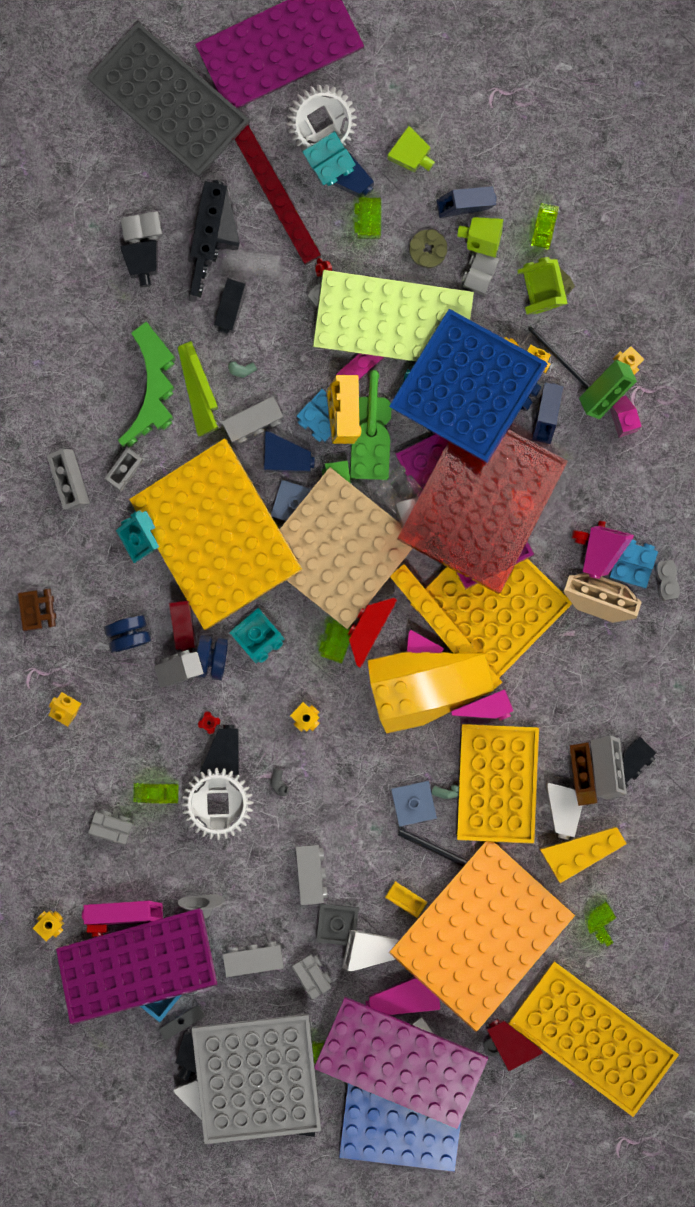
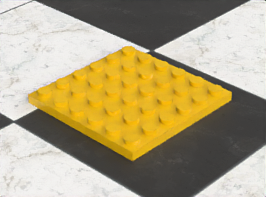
(503, 622)

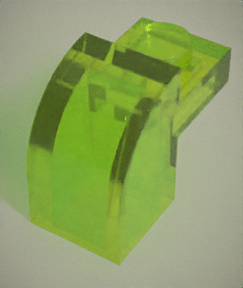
(544, 225)
(155, 793)
(597, 919)

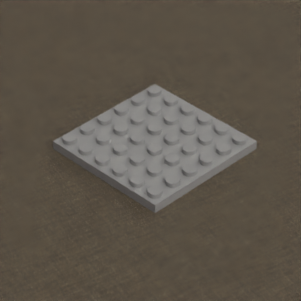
(256, 1078)

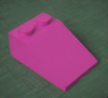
(490, 707)

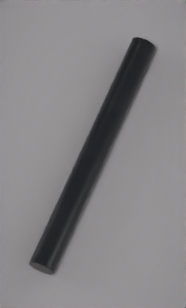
(432, 847)

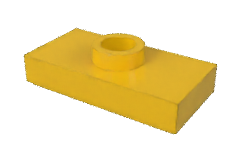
(406, 899)

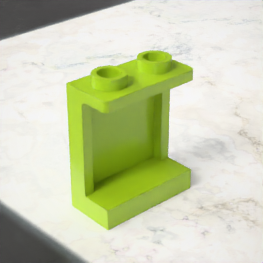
(543, 285)

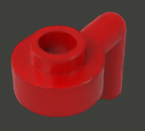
(583, 537)

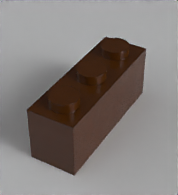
(583, 774)

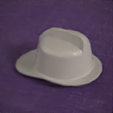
(204, 902)

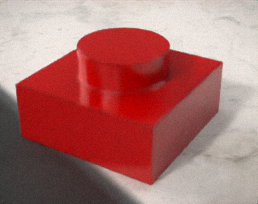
(97, 930)

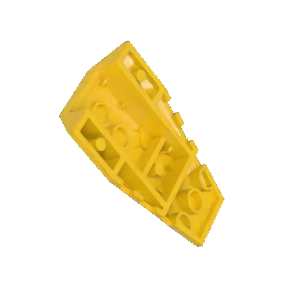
(425, 686)

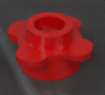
(322, 265)
(214, 722)

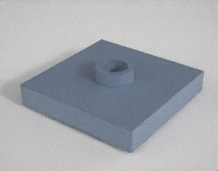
(288, 499)
(414, 803)

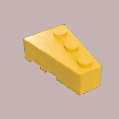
(344, 409)

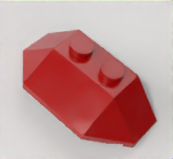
(368, 628)

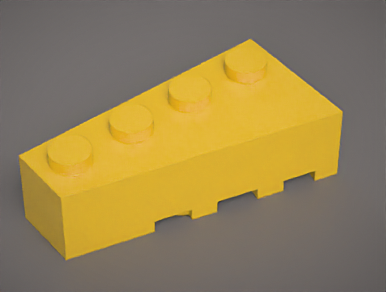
(581, 852)

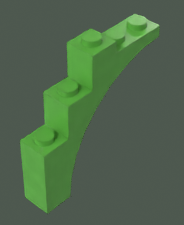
(153, 412)

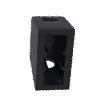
(141, 261)
(186, 1057)

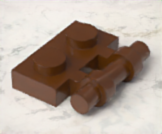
(30, 609)

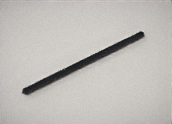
(559, 358)

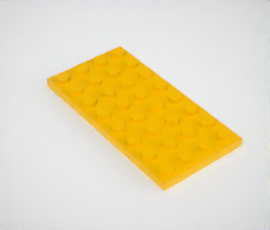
(593, 1039)

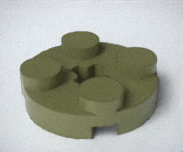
(423, 258)

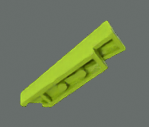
(198, 390)

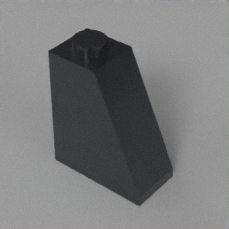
(230, 306)
(223, 752)

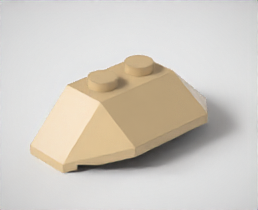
(602, 598)

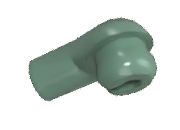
(241, 371)
(446, 794)

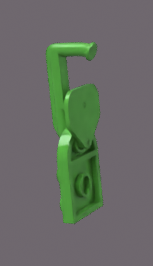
(372, 454)

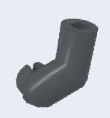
(277, 784)

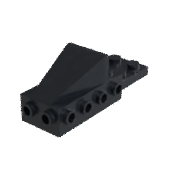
(213, 231)

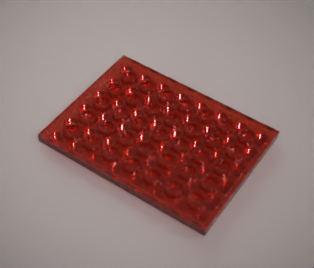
(482, 512)

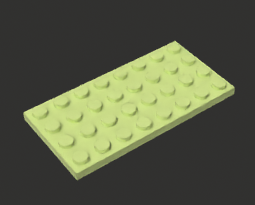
(382, 314)

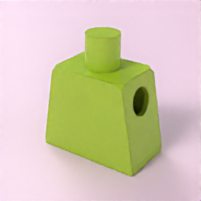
(411, 152)
(483, 235)

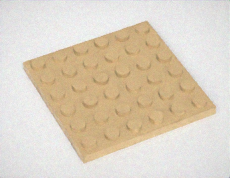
(343, 547)

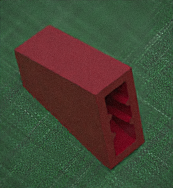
(182, 625)
(511, 1045)

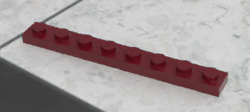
(277, 196)

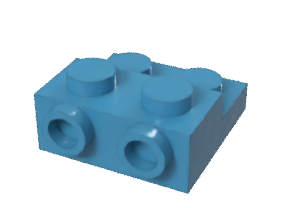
(316, 417)
(635, 565)

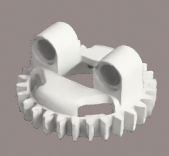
(335, 107)
(198, 805)

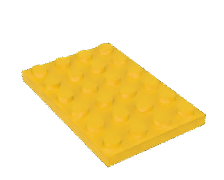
(497, 783)

